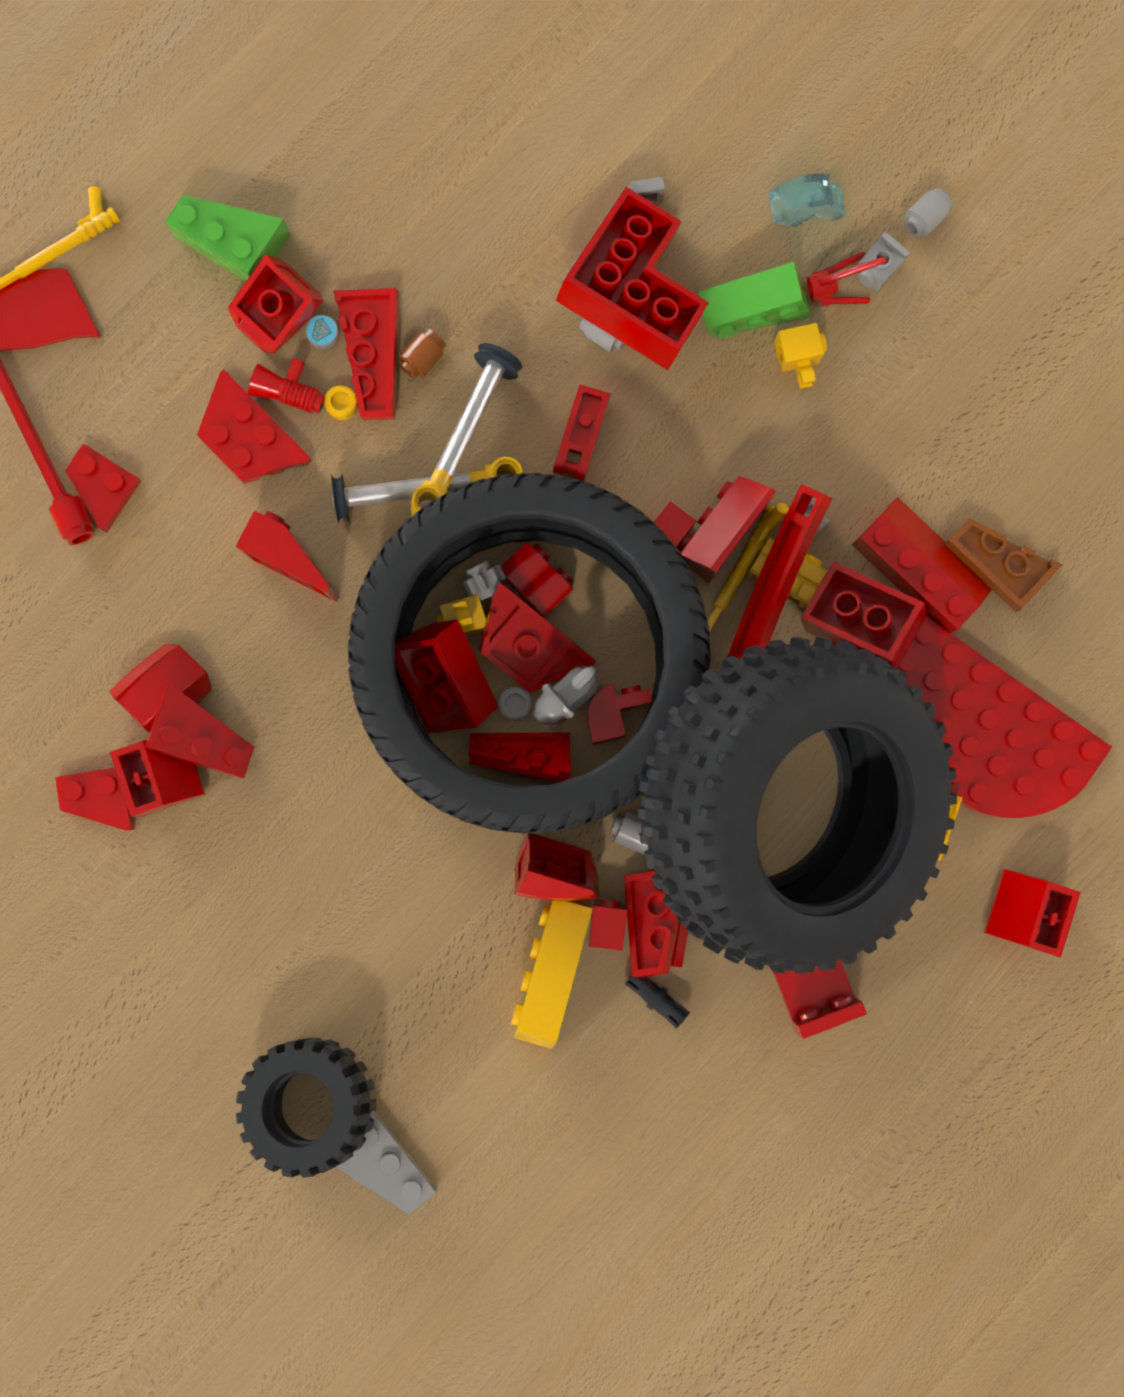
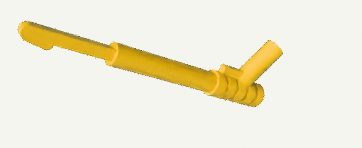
(87, 227)
(755, 543)

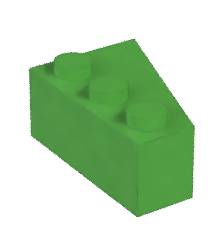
(756, 301)

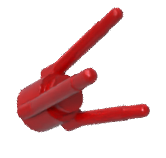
(824, 282)

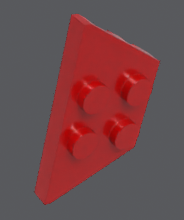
(245, 434)
(527, 643)

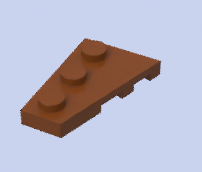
(1004, 566)

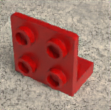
(819, 999)

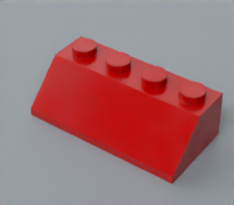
(922, 565)

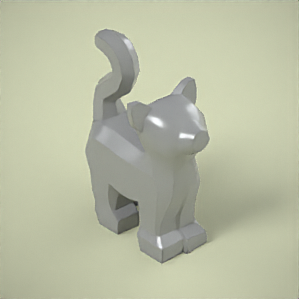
(566, 697)

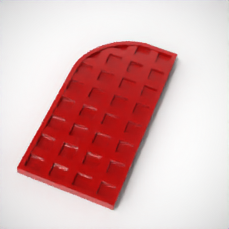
(1007, 742)

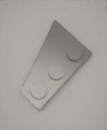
(388, 1169)

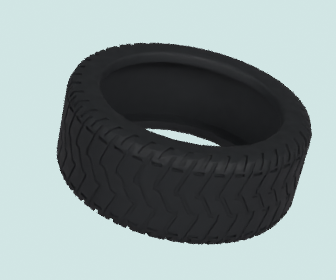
(484, 517)

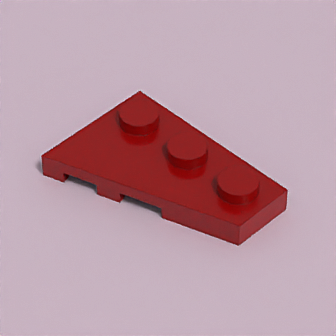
(530, 754)
(650, 926)

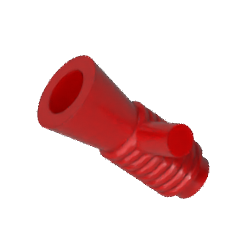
(288, 390)

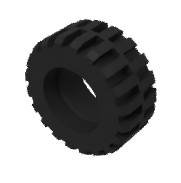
(264, 1117)

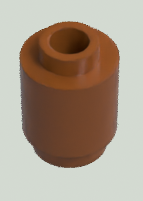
(422, 353)

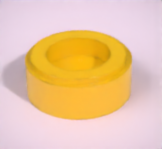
(341, 402)

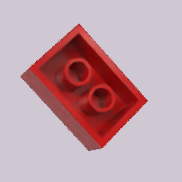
(864, 613)

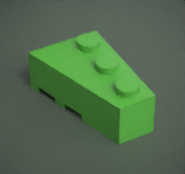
(227, 233)

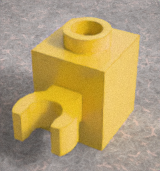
(800, 350)
(467, 611)

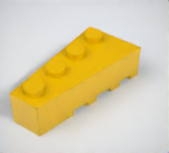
(553, 973)

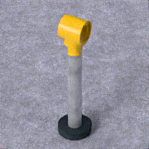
(497, 364)
(404, 489)

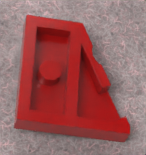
(101, 485)
(95, 797)

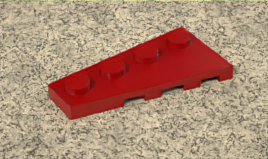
(371, 339)

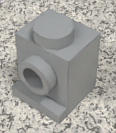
(880, 274)

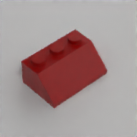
(724, 526)
(444, 677)

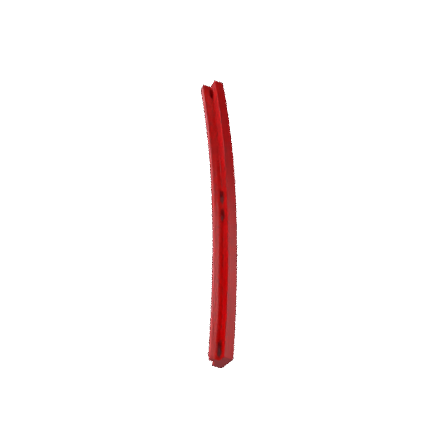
(770, 597)

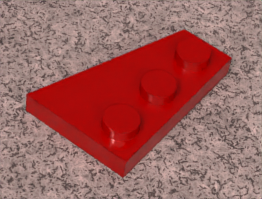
(196, 736)

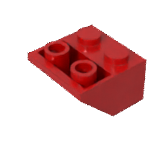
(154, 779)
(1032, 912)

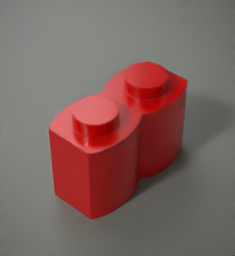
(536, 580)

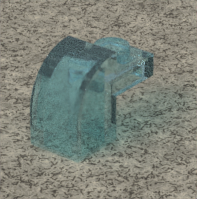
(806, 198)

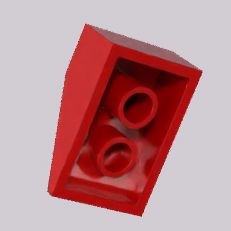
(275, 547)

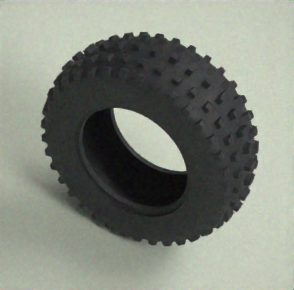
(882, 829)

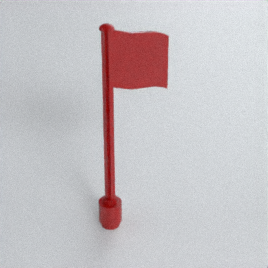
(35, 314)

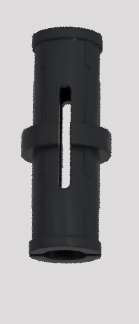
(658, 999)

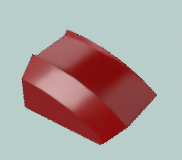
(273, 304)
(144, 685)
(555, 871)

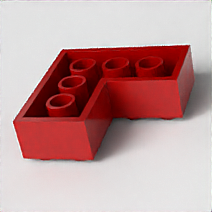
(621, 289)

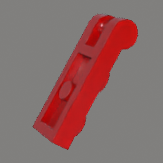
(582, 431)

